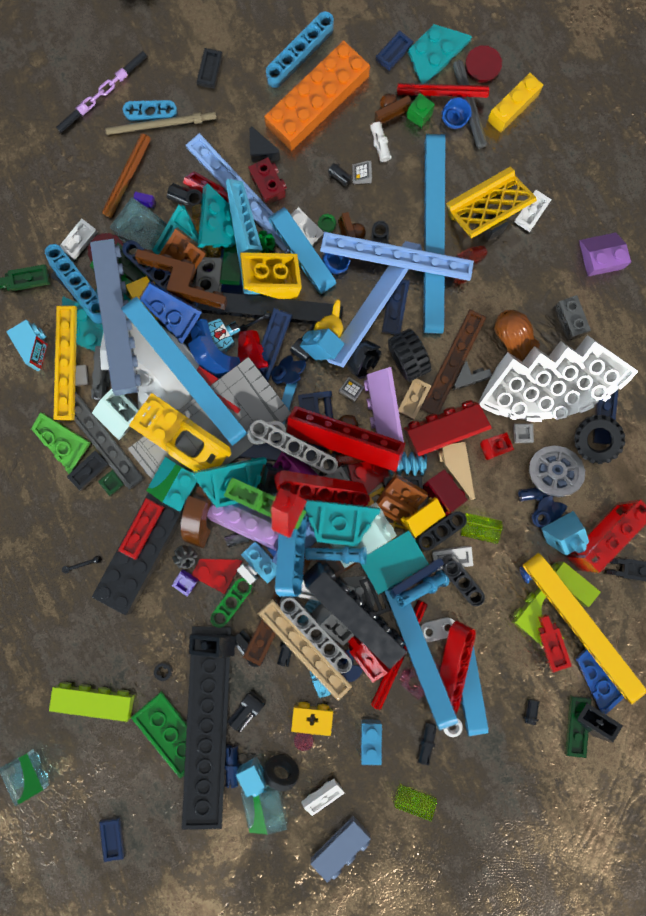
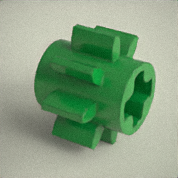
(267, 241)

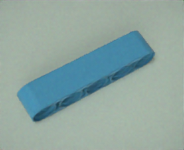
(303, 42)
(298, 244)
(73, 276)
(291, 561)
(473, 701)

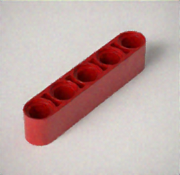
(333, 489)
(456, 661)

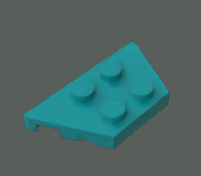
(435, 51)
(181, 220)
(215, 220)
(88, 333)
(216, 479)
(340, 522)

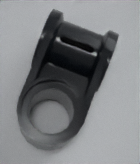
(380, 238)

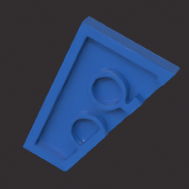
(171, 310)
(602, 688)

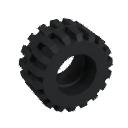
(409, 355)
(599, 456)

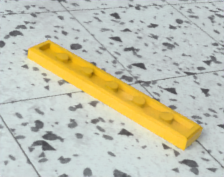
(65, 363)

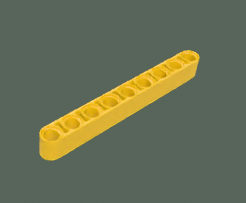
(584, 628)

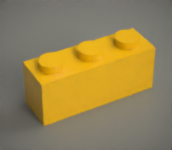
(515, 102)

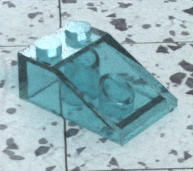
(138, 224)

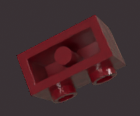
(267, 181)
(446, 491)

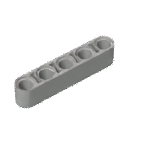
(301, 451)
(318, 642)

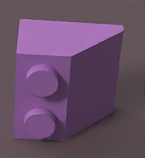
(604, 254)

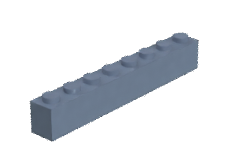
(114, 320)

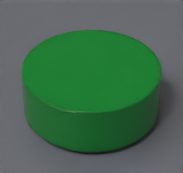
(327, 223)

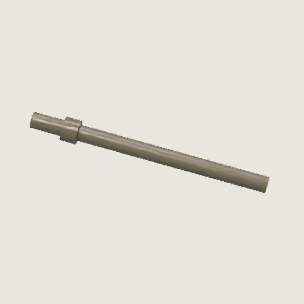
(196, 117)

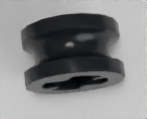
(160, 676)

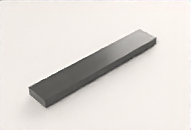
(106, 444)

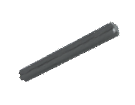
(474, 120)

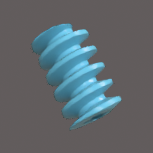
(412, 464)

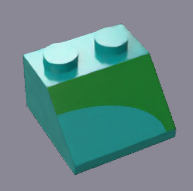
(172, 484)

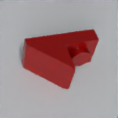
(496, 446)

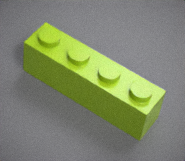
(92, 702)

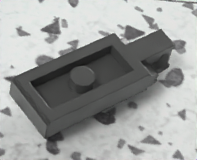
(100, 377)

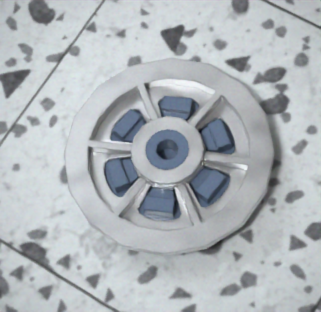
(557, 471)

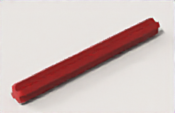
(388, 679)

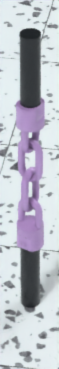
(82, 108)

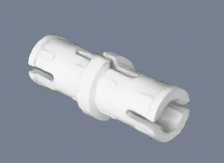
(380, 141)

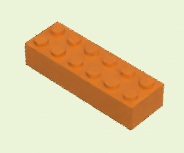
(317, 95)

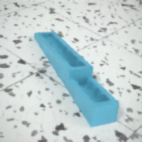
(243, 222)

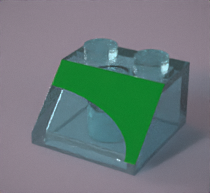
(24, 777)
(265, 812)

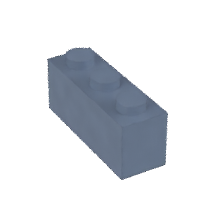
(340, 849)

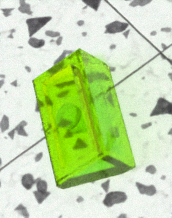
(482, 528)
(415, 803)

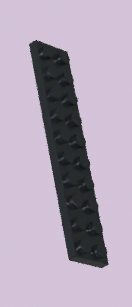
(205, 738)

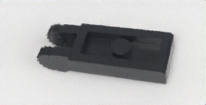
(630, 569)

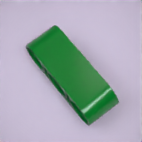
(224, 608)

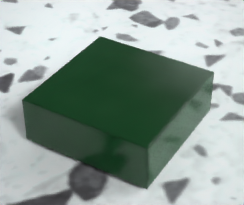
(111, 483)

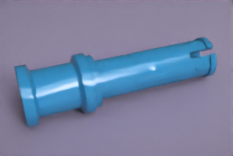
(345, 555)
(429, 585)

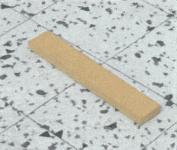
(304, 650)

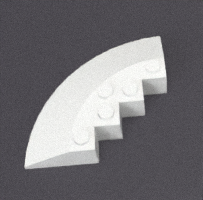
(153, 371)
(556, 383)

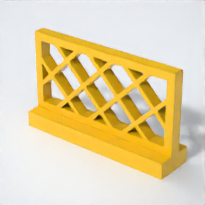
(482, 194)

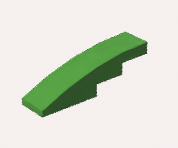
(253, 498)

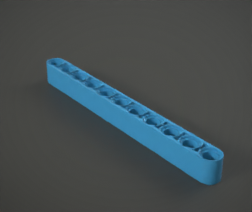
(434, 230)

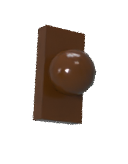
(391, 107)
(348, 229)

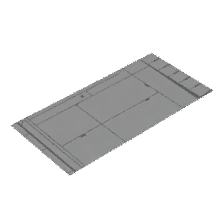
(240, 386)

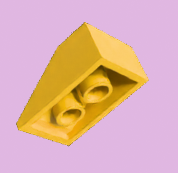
(271, 274)

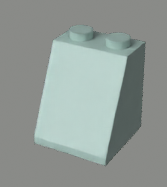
(376, 536)

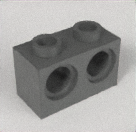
(209, 278)
(572, 318)
(331, 625)

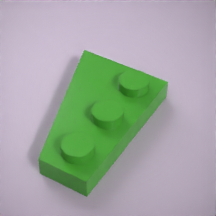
(61, 440)

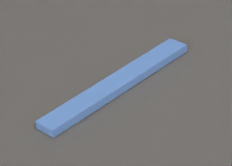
(221, 172)
(397, 256)
(370, 309)

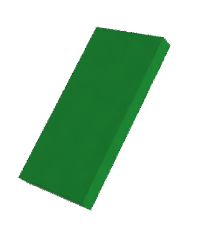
(165, 730)

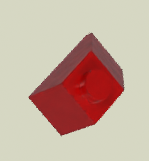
(286, 512)

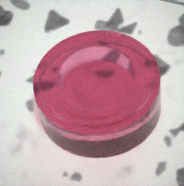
(303, 741)

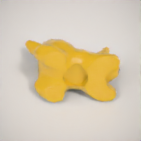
(332, 321)

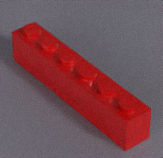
(345, 438)

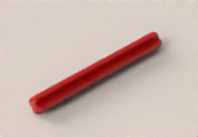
(443, 90)

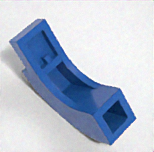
(207, 353)

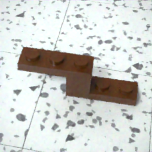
(181, 278)

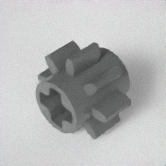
(184, 556)

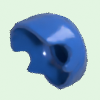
(456, 113)
(335, 263)

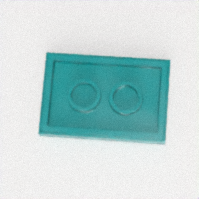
(394, 562)

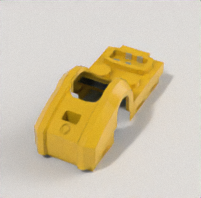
(167, 426)

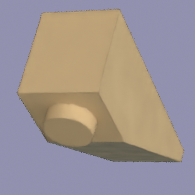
(457, 465)

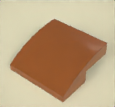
(183, 247)
(401, 498)

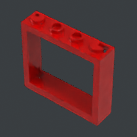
(610, 536)

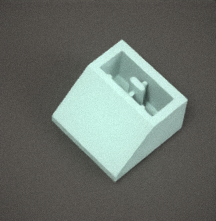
(116, 413)

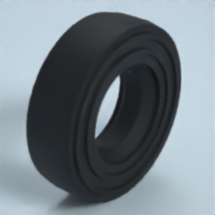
(276, 782)

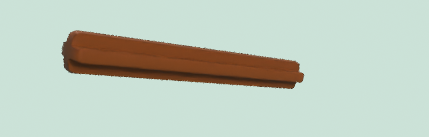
(126, 175)

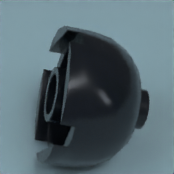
(365, 356)

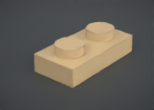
(414, 399)

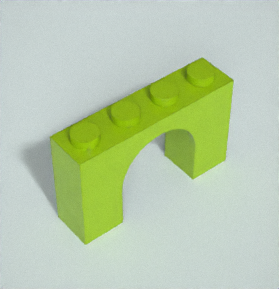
(528, 616)

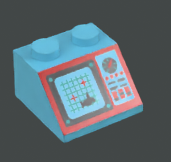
(30, 343)

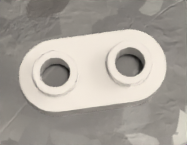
(259, 427)
(437, 627)

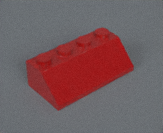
(446, 427)

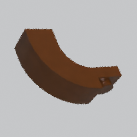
(194, 518)

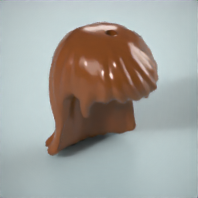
(516, 333)

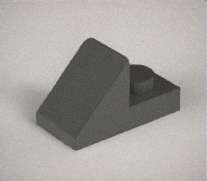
(466, 379)

